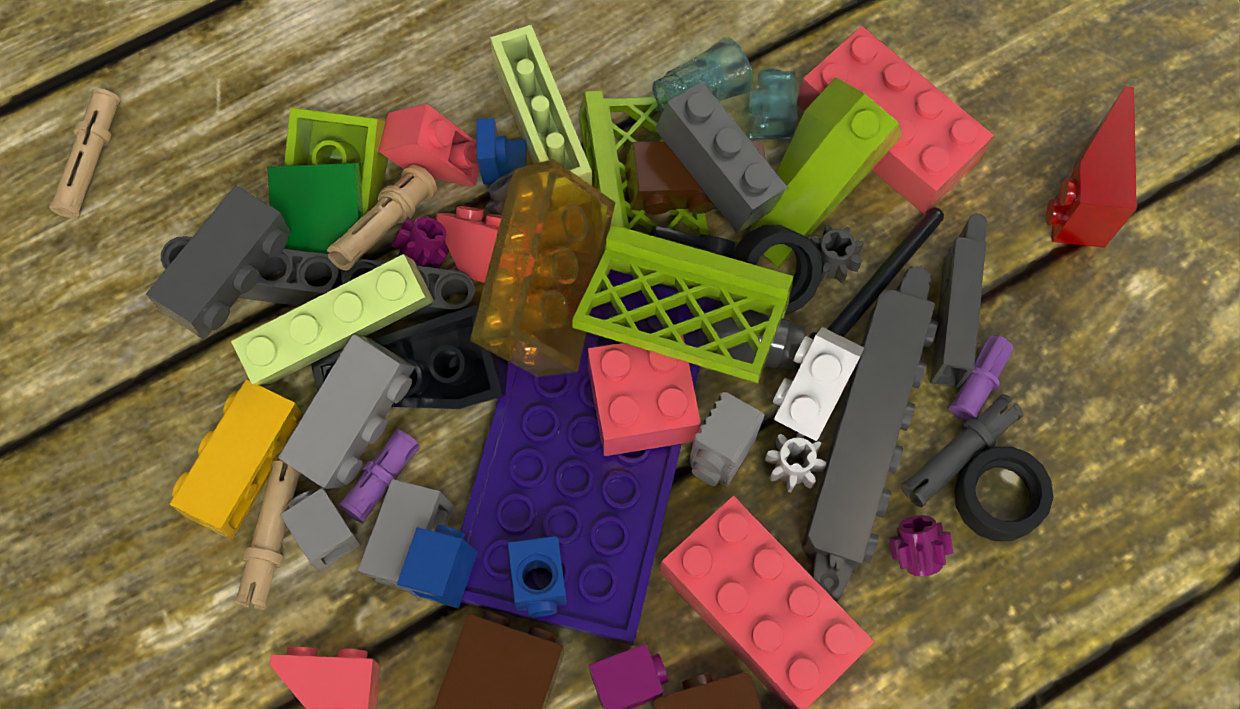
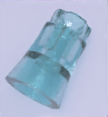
(720, 67)

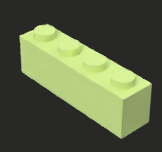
(537, 101)
(331, 320)

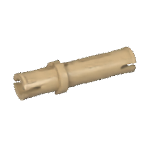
(91, 136)
(267, 539)

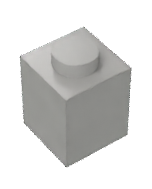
(319, 528)

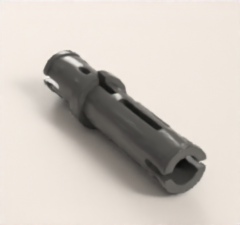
(975, 438)

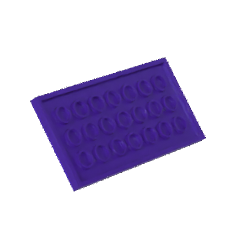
(550, 479)

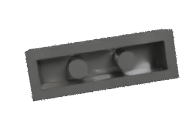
(720, 157)
(220, 262)

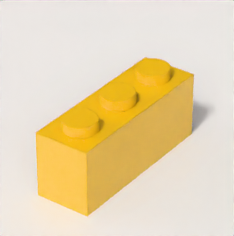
(236, 459)

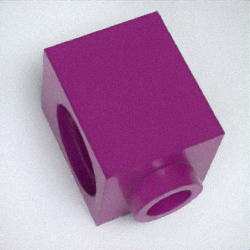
(629, 678)

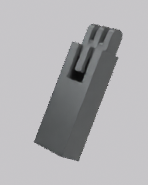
(959, 306)

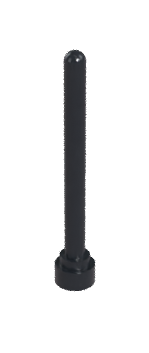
(885, 273)

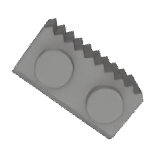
(724, 440)

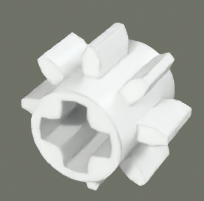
(795, 448)

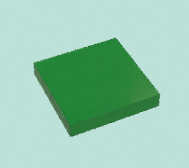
(316, 202)

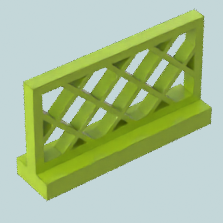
(602, 152)
(695, 275)

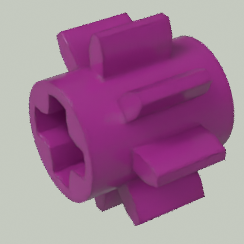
(422, 242)
(921, 545)

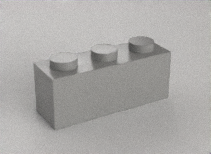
(347, 413)

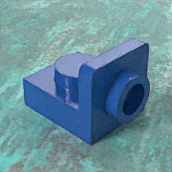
(495, 153)

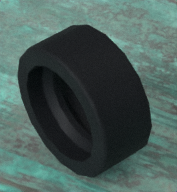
(808, 259)
(1025, 467)

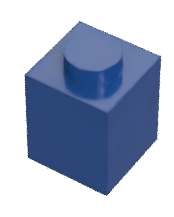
(438, 565)

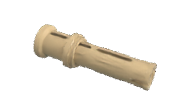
(393, 206)

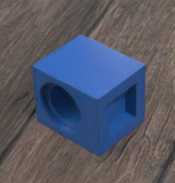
(537, 554)

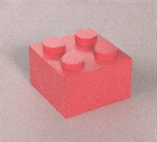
(641, 398)

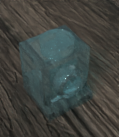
(773, 105)

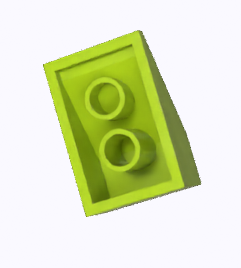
(339, 139)

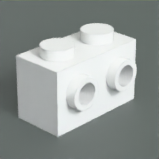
(818, 384)

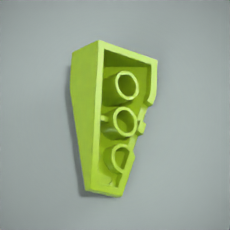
(827, 158)

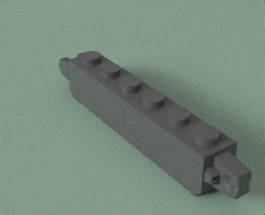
(867, 433)

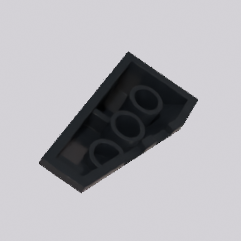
(447, 365)

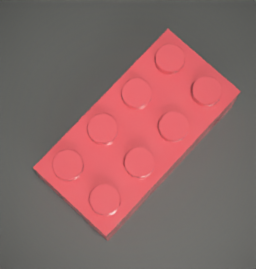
(937, 135)
(765, 606)

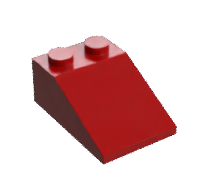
(1102, 184)

